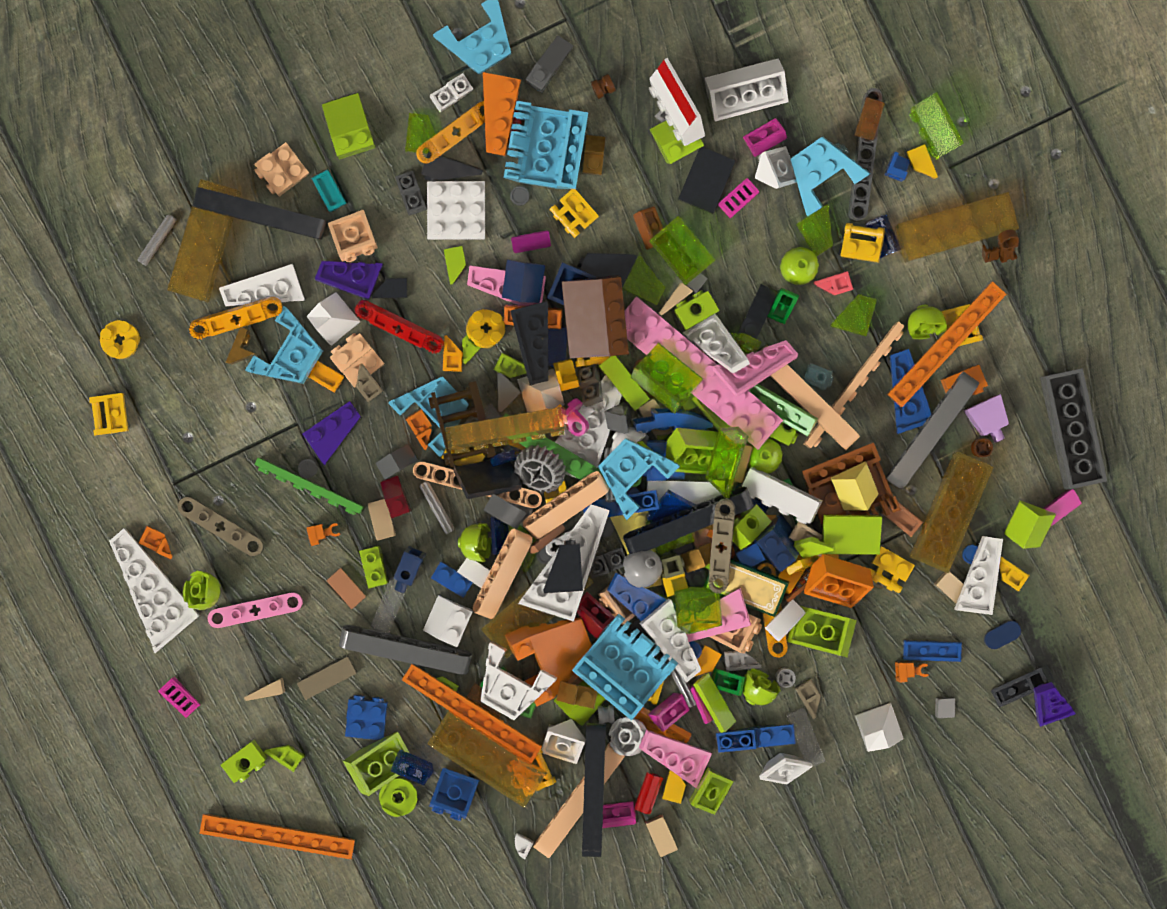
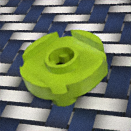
(401, 807)

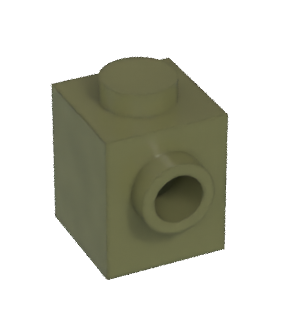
(672, 565)

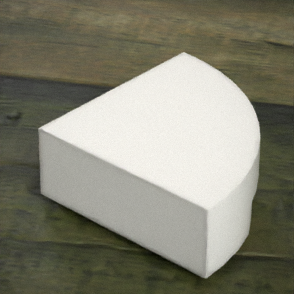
(523, 845)

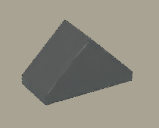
(506, 392)
(619, 418)
(396, 461)

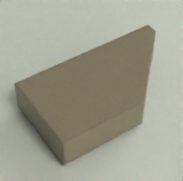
(367, 384)
(810, 696)

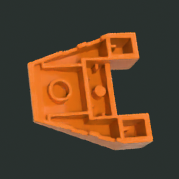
(556, 649)

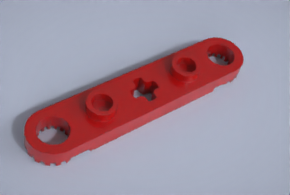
(389, 322)

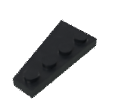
(532, 336)

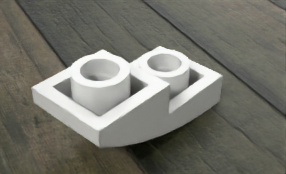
(451, 92)
(474, 572)
(785, 620)

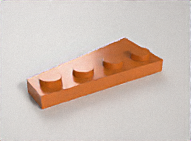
(499, 110)

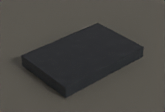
(706, 180)
(484, 479)

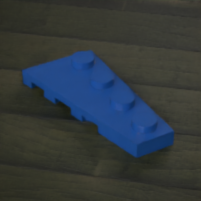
(916, 409)
(637, 600)

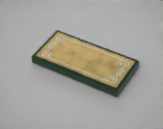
(758, 588)

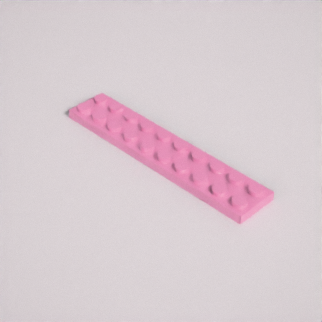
(746, 411)

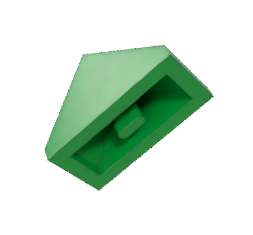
(783, 305)
(728, 681)

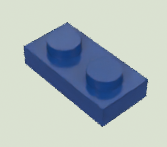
(451, 579)

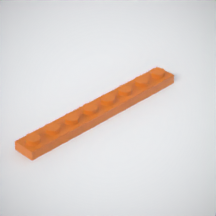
(946, 344)
(472, 713)
(277, 836)

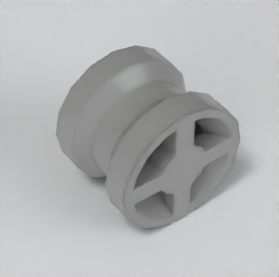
(787, 680)
(606, 714)

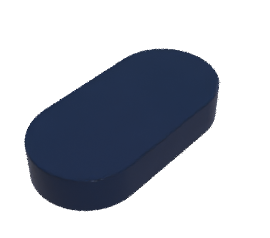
(1002, 634)

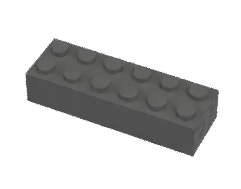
(1073, 429)

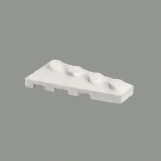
(276, 283)
(981, 581)
(663, 630)

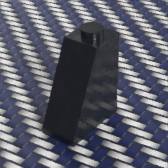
(607, 264)
(566, 569)

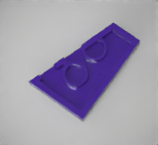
(331, 431)

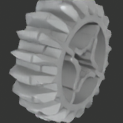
(551, 471)

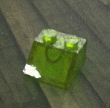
(697, 609)

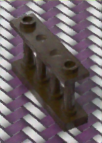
(475, 411)

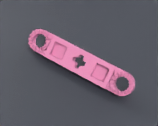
(241, 612)

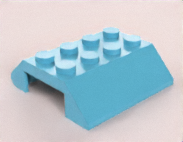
(546, 146)
(624, 668)

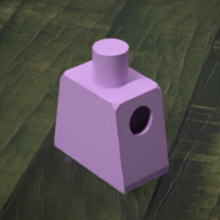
(989, 417)

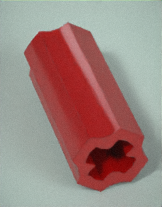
(648, 793)

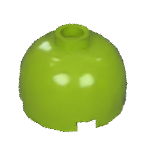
(799, 266)
(926, 321)
(767, 457)
(475, 542)
(201, 591)
(758, 688)

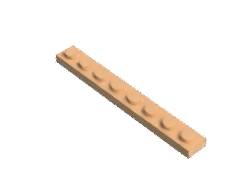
(859, 379)

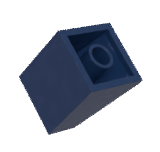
(776, 544)

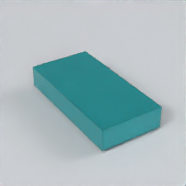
(329, 190)

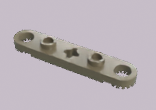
(722, 532)
(232, 534)

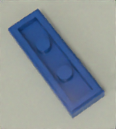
(932, 650)

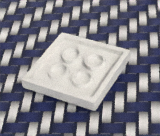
(456, 210)

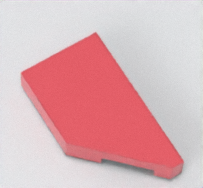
(835, 284)

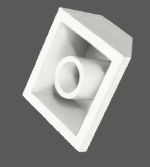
(448, 621)

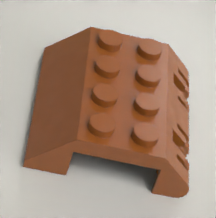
(820, 485)

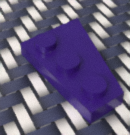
(350, 277)
(1050, 704)

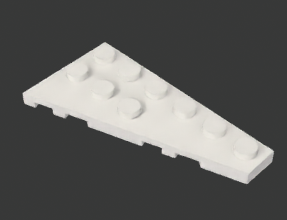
(592, 443)
(154, 595)
(565, 604)

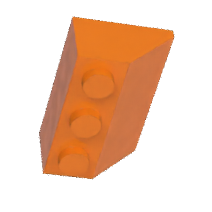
(838, 581)

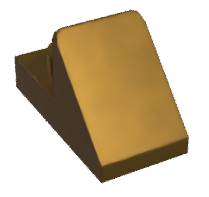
(593, 155)
(237, 352)
(697, 557)
(577, 695)

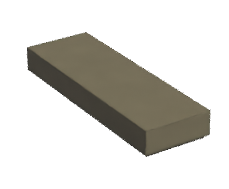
(326, 678)

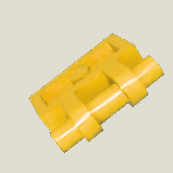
(578, 209)
(894, 565)

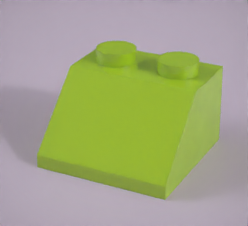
(669, 146)

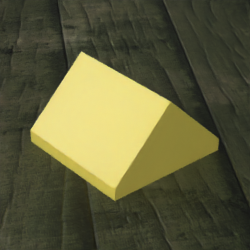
(855, 488)

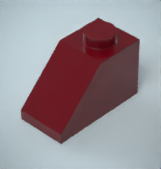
(395, 497)
(594, 615)

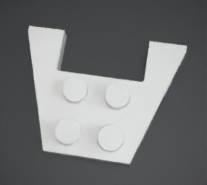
(507, 692)

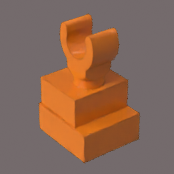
(318, 532)
(906, 669)

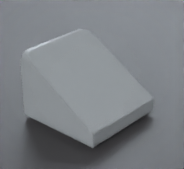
(696, 283)
(945, 707)

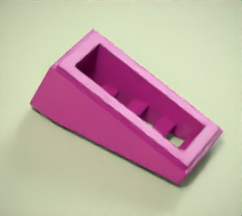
(750, 186)
(184, 692)

